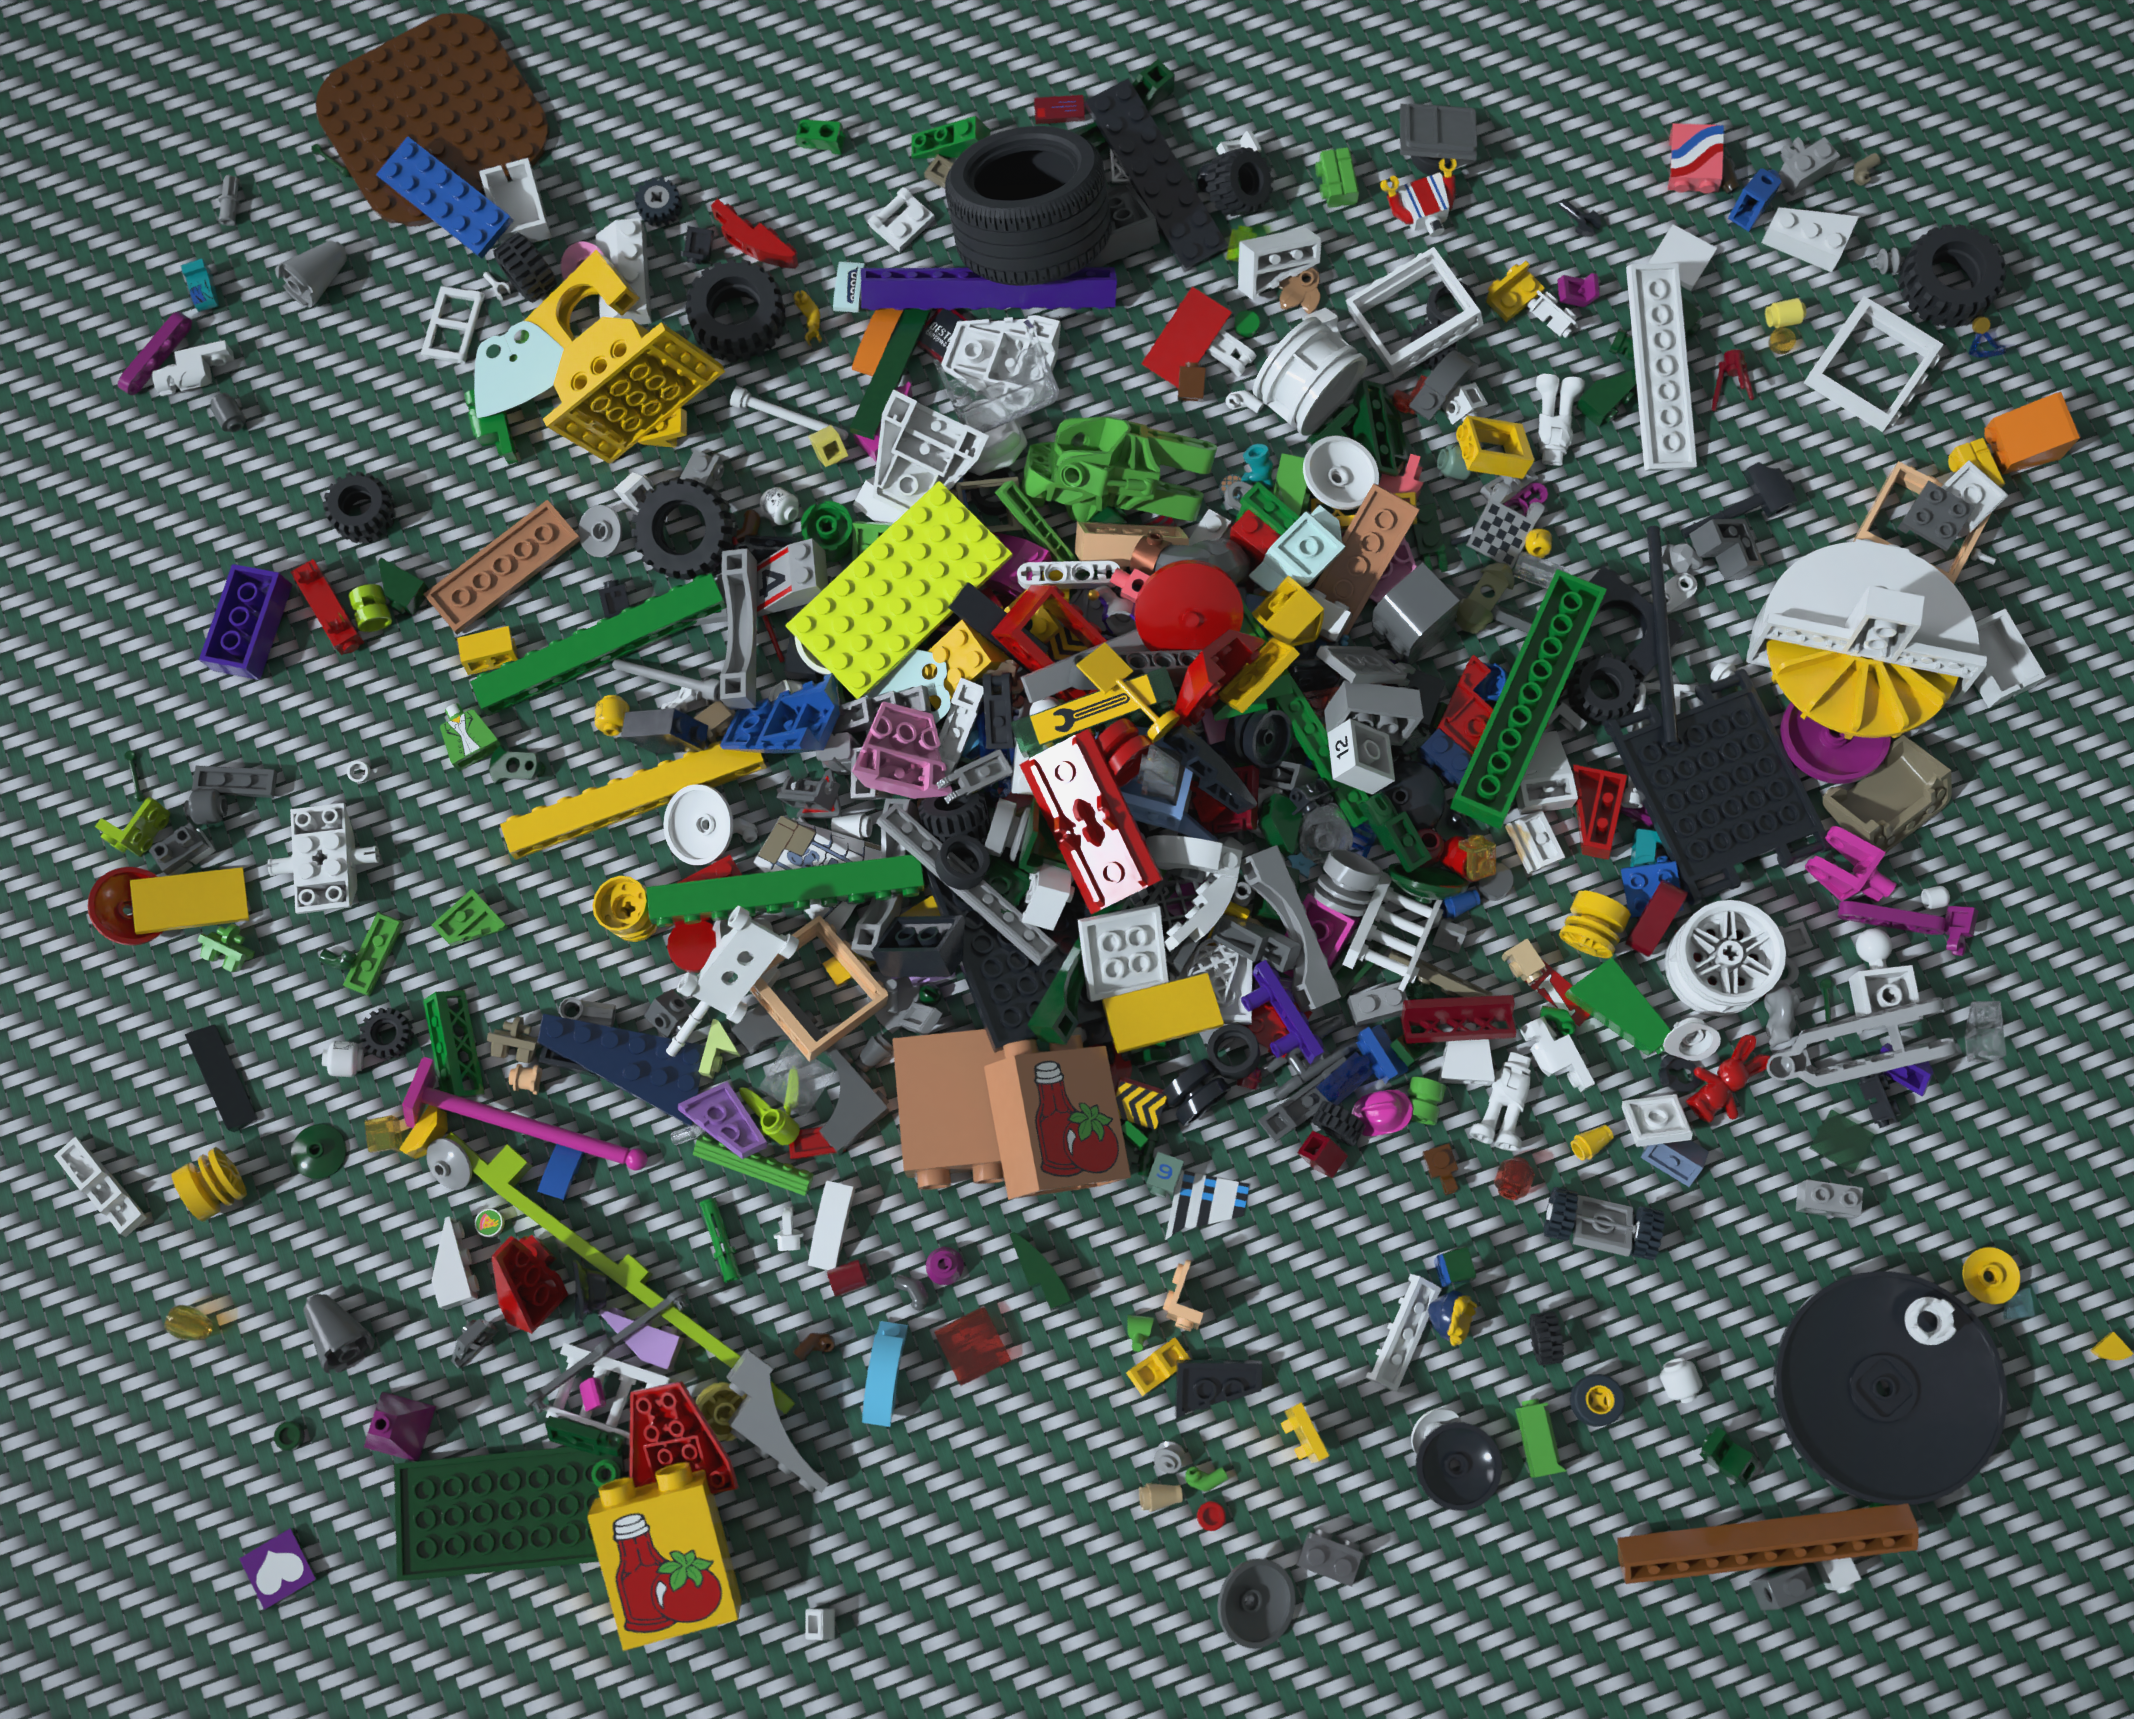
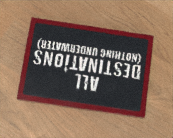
(938, 332)

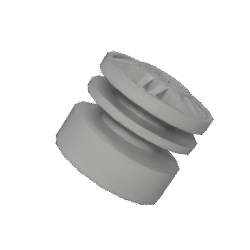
(1006, 829)
(1347, 882)

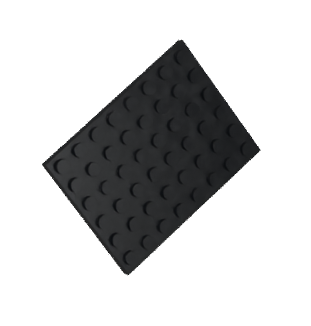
(998, 974)

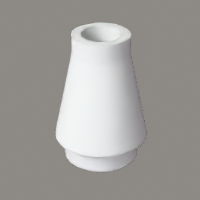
(853, 825)

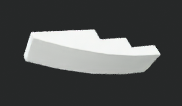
(100, 1186)

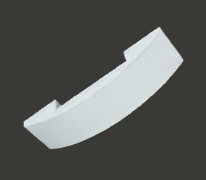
(959, 723)

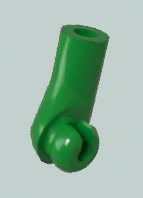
(1561, 1019)

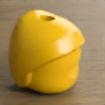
(1538, 542)

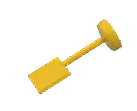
(1107, 671)

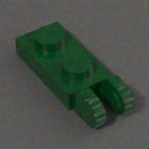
(1429, 537)

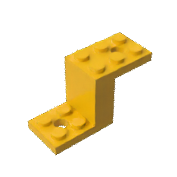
(971, 654)

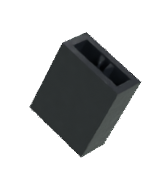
(664, 731)

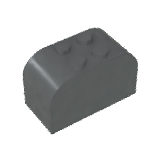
(1415, 615)

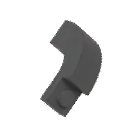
(1449, 374)

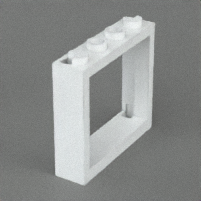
(1897, 329)
(1431, 342)

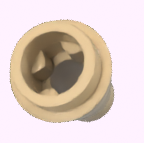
(1158, 1496)

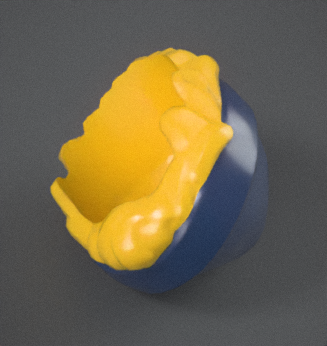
(1452, 1316)

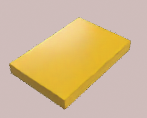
(1256, 678)

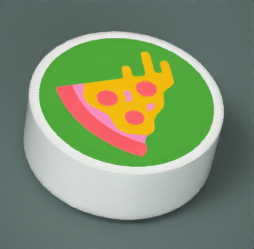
(489, 1223)

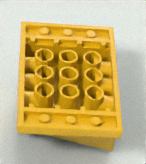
(624, 383)

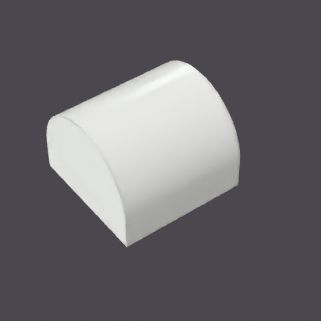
(820, 1624)

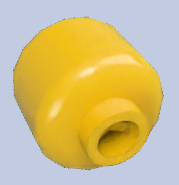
(610, 714)

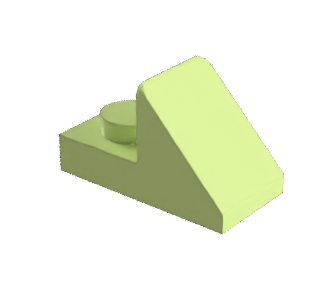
(717, 1043)

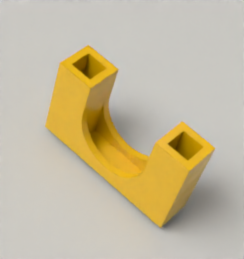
(593, 276)

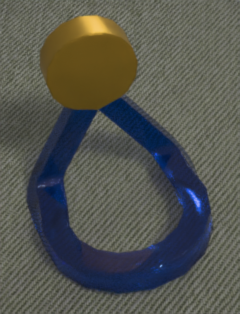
(1981, 326)

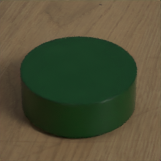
(289, 1436)

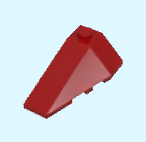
(525, 1286)

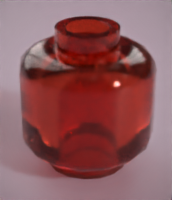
(1514, 1178)

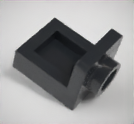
(698, 245)

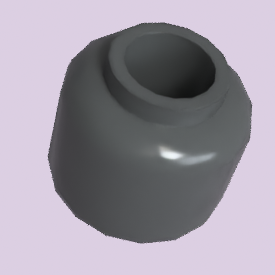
(206, 806)

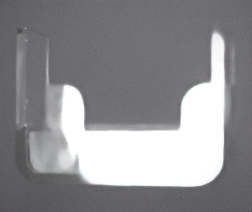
(1007, 399)

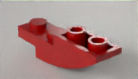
(755, 242)

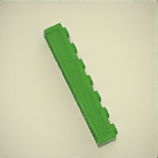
(1034, 522)
(755, 1165)

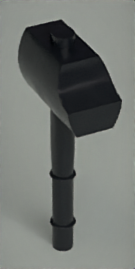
(1770, 492)

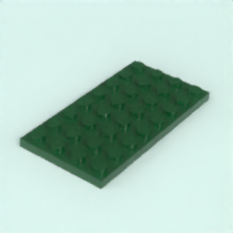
(495, 1512)

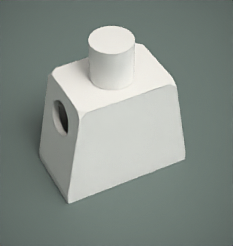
(1467, 1062)

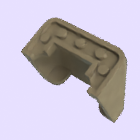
(1893, 798)

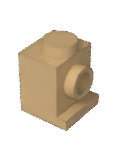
(717, 718)
(1524, 961)

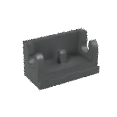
(809, 794)

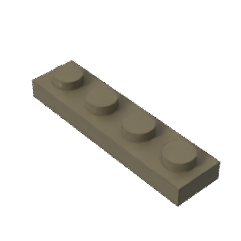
(1449, 982)

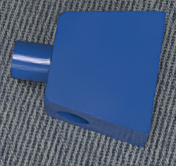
(1763, 189)

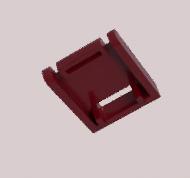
(1228, 820)

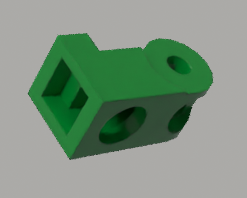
(821, 135)

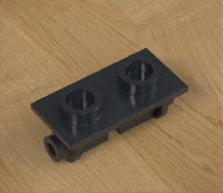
(1311, 796)
(1884, 1108)

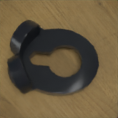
(1671, 1081)

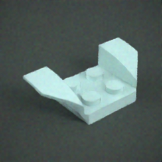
(1301, 551)

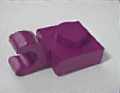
(1958, 924)

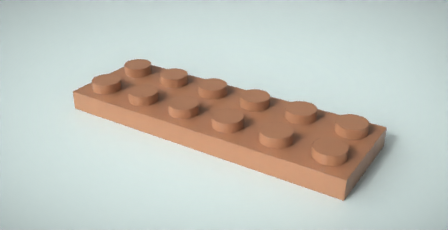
(1368, 550)
(502, 567)

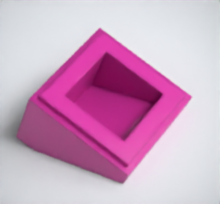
(592, 1394)

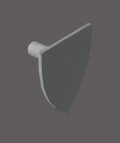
(900, 997)

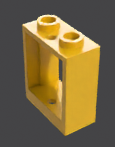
(1511, 435)

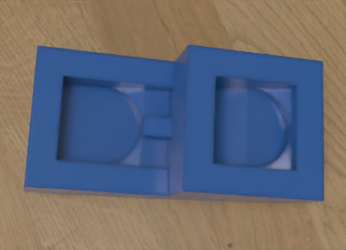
(560, 1171)

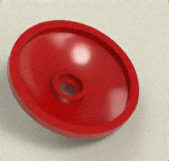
(106, 906)

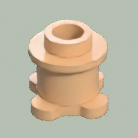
(526, 1078)

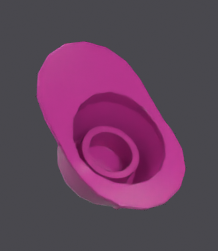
(1383, 1112)

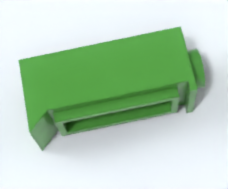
(1538, 1439)

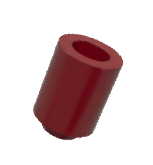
(848, 1277)

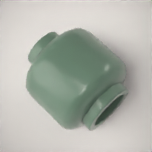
(1452, 463)

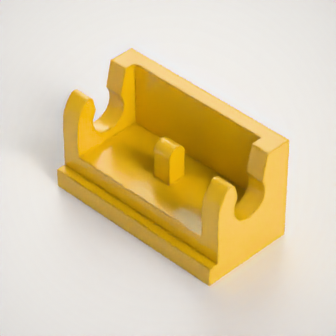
(487, 650)

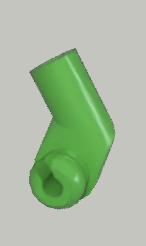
(1203, 1480)

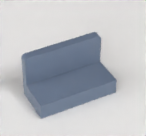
(1678, 1159)

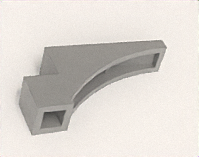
(760, 1422)

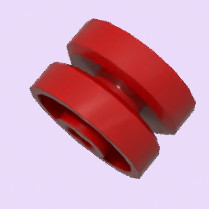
(1123, 750)

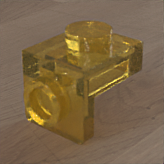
(1480, 857)

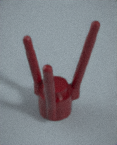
(1734, 365)

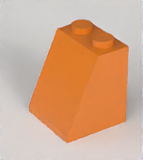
(2032, 434)

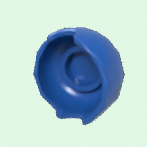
(1492, 685)

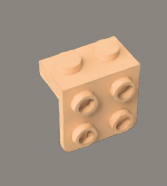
(1185, 1317)

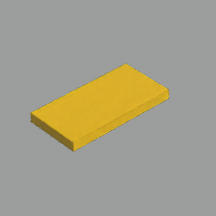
(189, 900)
(1162, 1013)

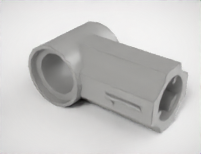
(589, 1011)

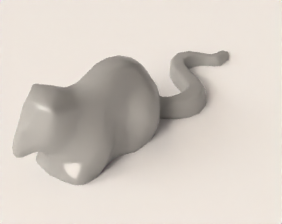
(1781, 1004)

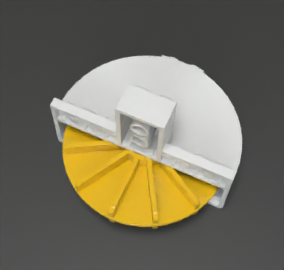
(1867, 639)

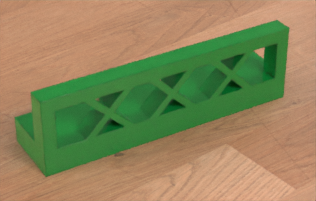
(444, 1041)

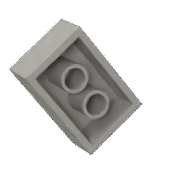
(1378, 706)

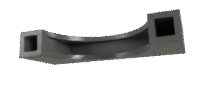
(857, 1104)

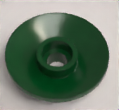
(330, 1156)

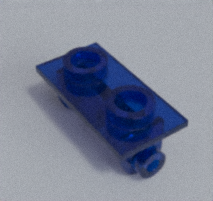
(1346, 1078)

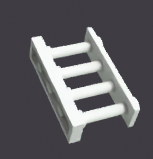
(1368, 931)
(602, 1367)

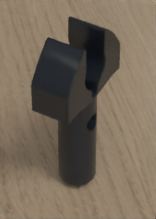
(1581, 218)

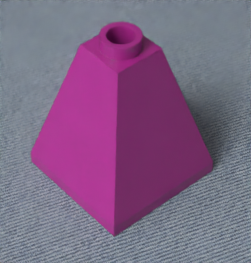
(399, 1426)

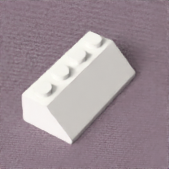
(626, 248)

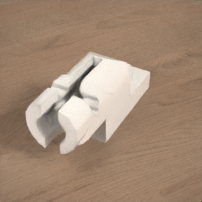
(191, 368)
(1555, 1054)

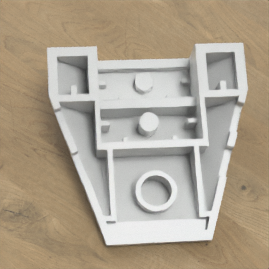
(989, 350)
(919, 450)

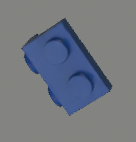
(1377, 1047)

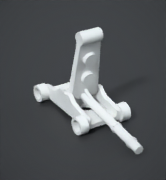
(711, 986)

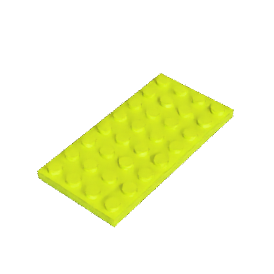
(898, 590)

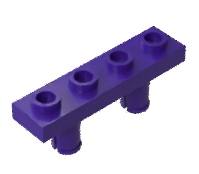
(1295, 1021)

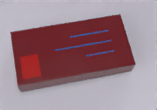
(1059, 109)

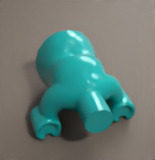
(1262, 466)

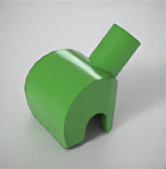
(1138, 1330)

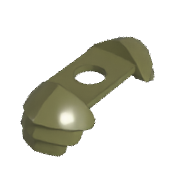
(1475, 611)

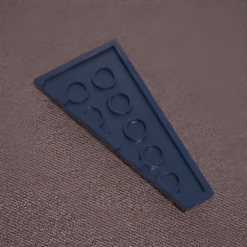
(629, 1060)

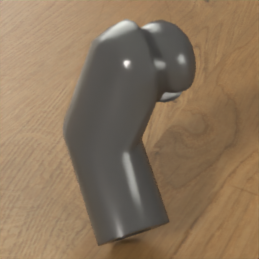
(916, 1291)

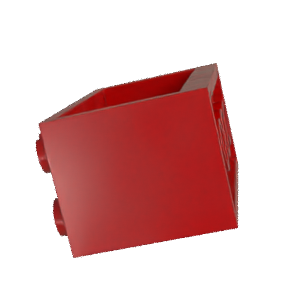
(1009, 631)

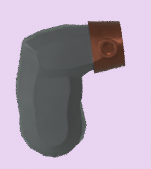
(1154, 553)

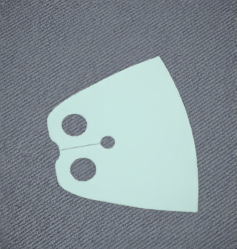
(507, 383)
(909, 675)

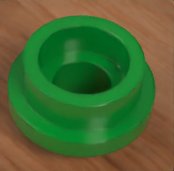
(600, 1467)

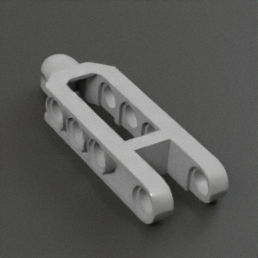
(1796, 1061)

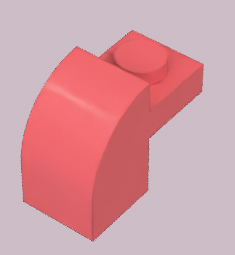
(1406, 483)

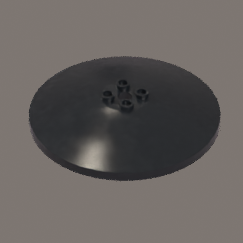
(1941, 1402)

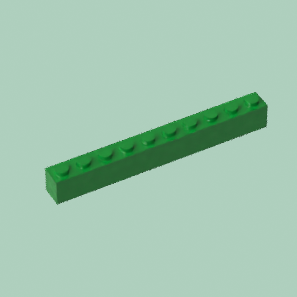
(598, 644)
(785, 889)

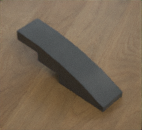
(860, 713)

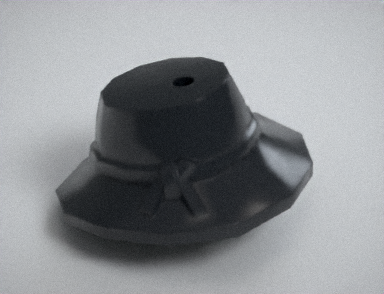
(589, 1291)

